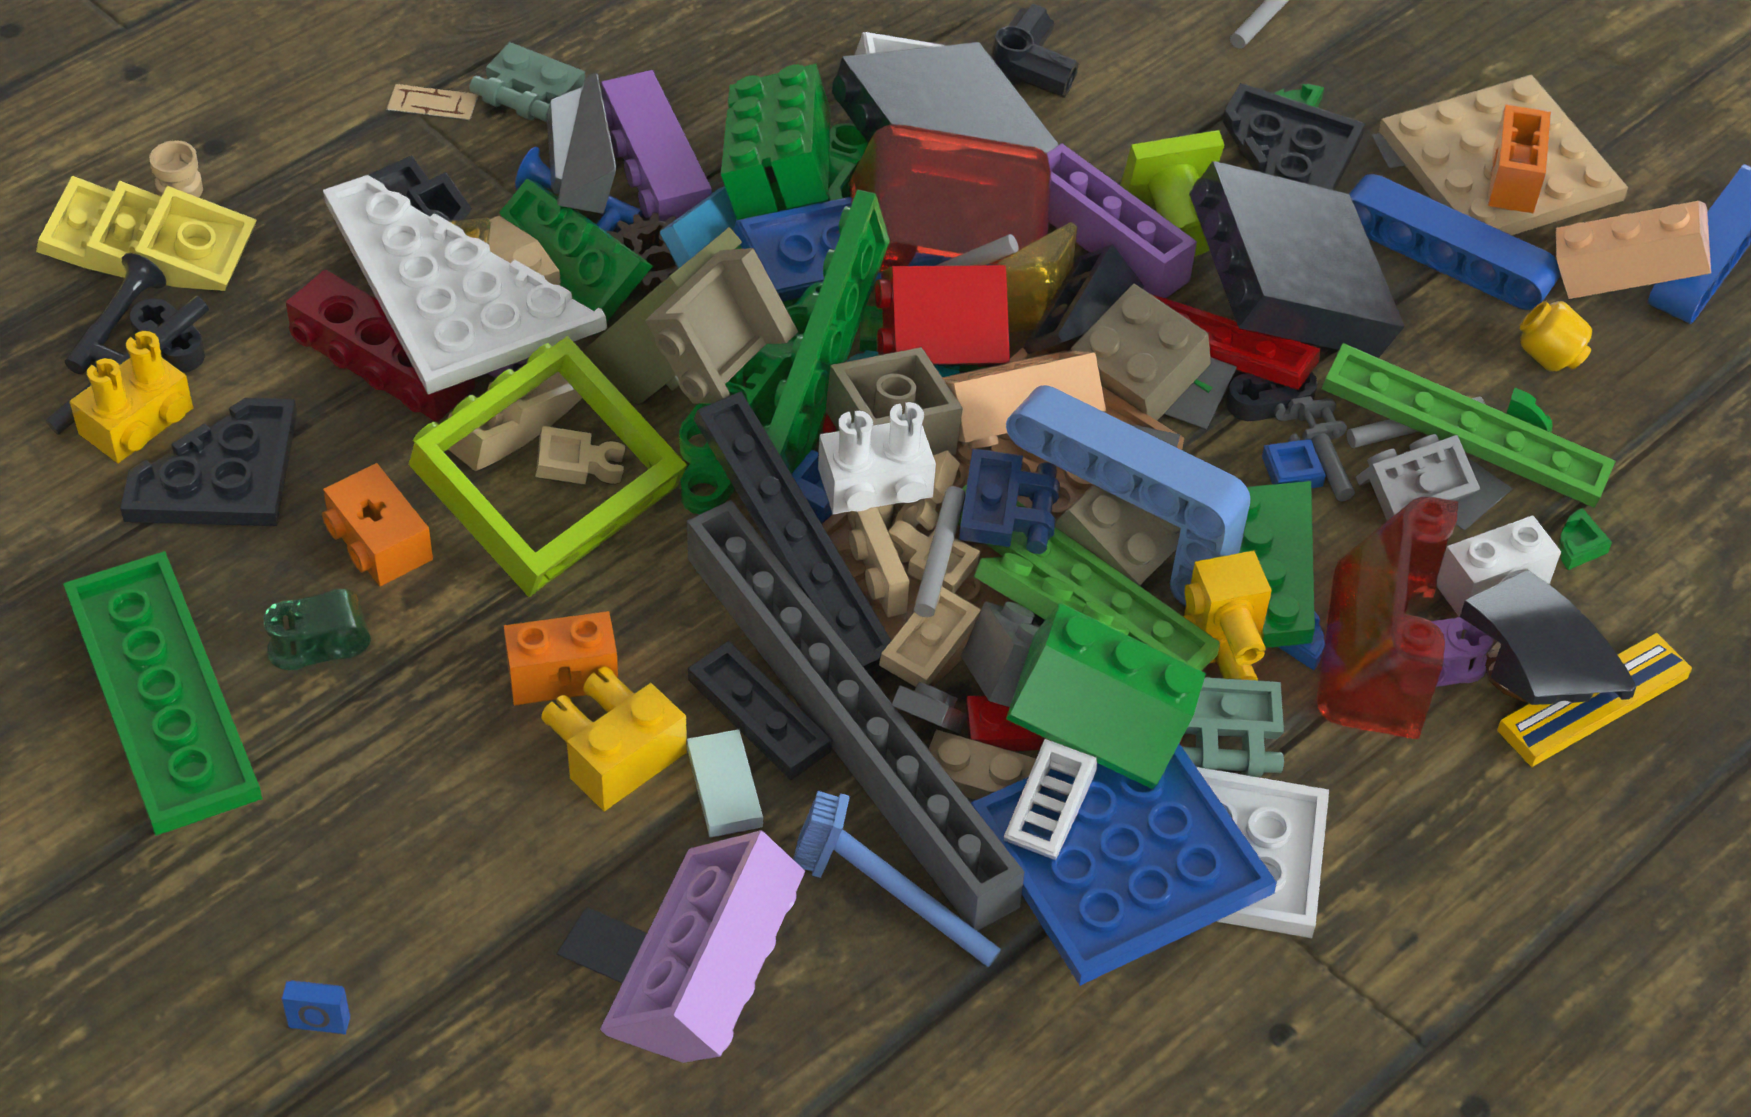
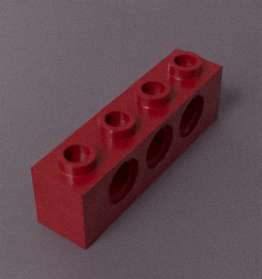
(358, 336)

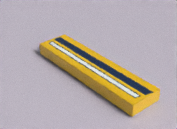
(1549, 728)

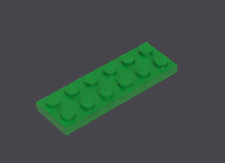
(830, 330)
(162, 693)

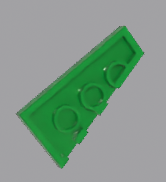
(589, 260)
(1282, 538)

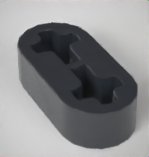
(155, 311)
(1256, 398)

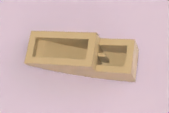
(517, 423)

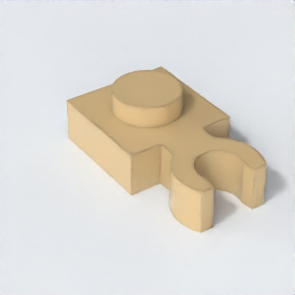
(570, 457)
(924, 509)

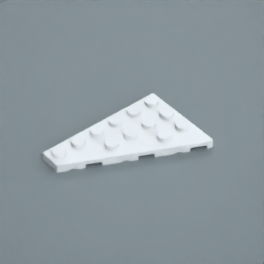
(446, 292)

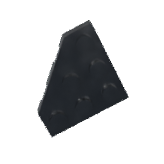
(1291, 137)
(219, 471)

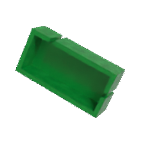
(782, 125)

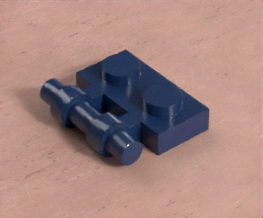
(992, 495)

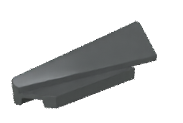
(580, 148)

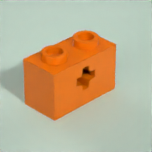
(1519, 159)
(377, 525)
(558, 655)

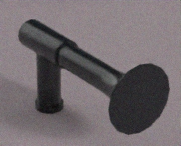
(139, 276)

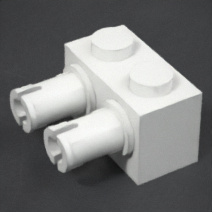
(877, 463)

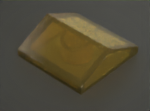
(1036, 276)

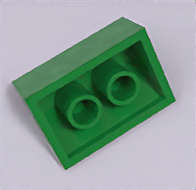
(1105, 695)

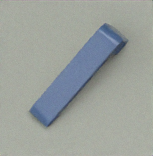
(1139, 469)

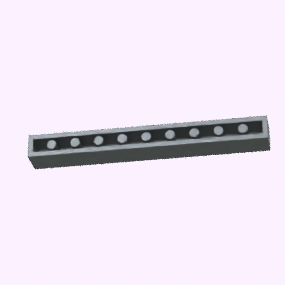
(858, 717)

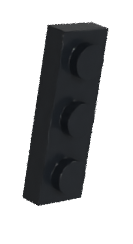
(759, 710)

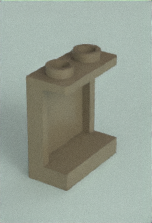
(719, 323)

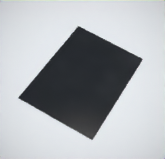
(603, 944)

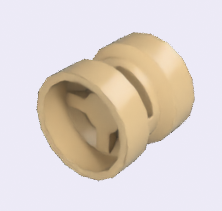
(176, 166)

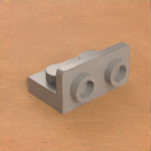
(1427, 470)

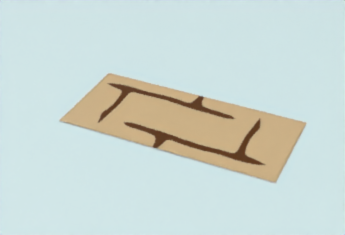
(432, 101)

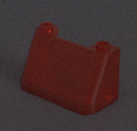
(953, 191)
(1375, 659)

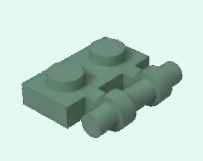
(526, 81)
(1237, 710)

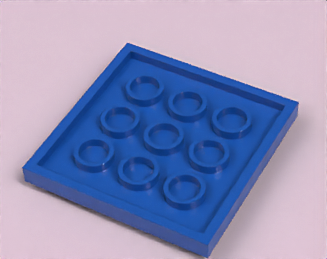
(1133, 866)

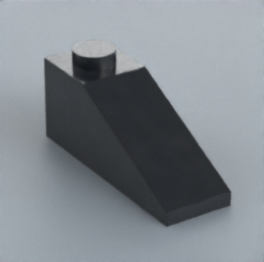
(1083, 298)

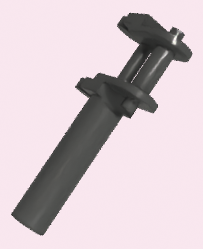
(1321, 437)

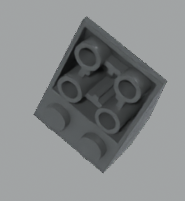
(1000, 648)

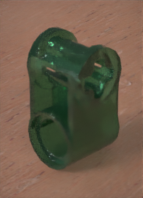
(321, 628)

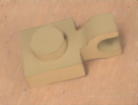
(915, 547)

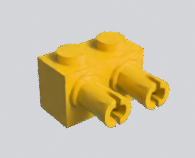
(131, 400)
(1230, 603)
(625, 745)

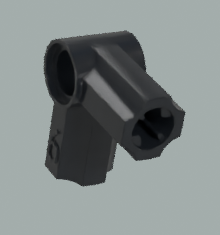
(1022, 58)

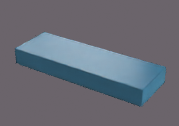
(699, 226)

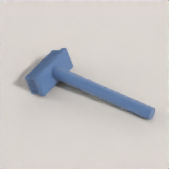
(825, 833)

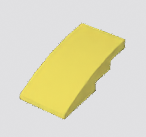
(179, 233)

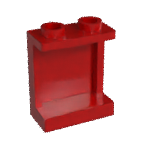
(947, 311)

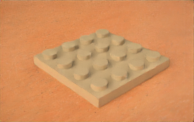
(1452, 149)

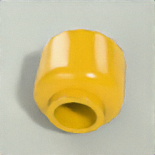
(1556, 336)

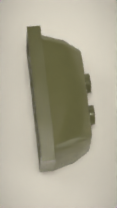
(628, 348)

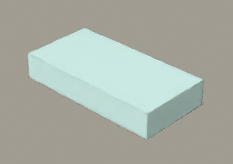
(724, 783)

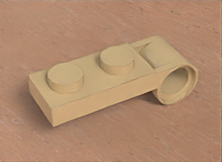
(884, 570)

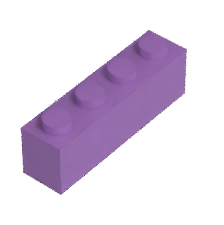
(652, 146)
(1111, 215)

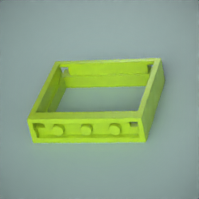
(531, 569)

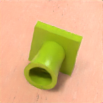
(1164, 175)

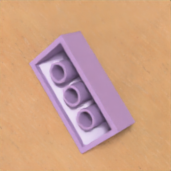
(705, 948)

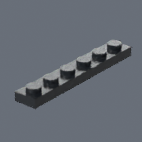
(790, 524)

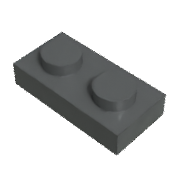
(930, 705)

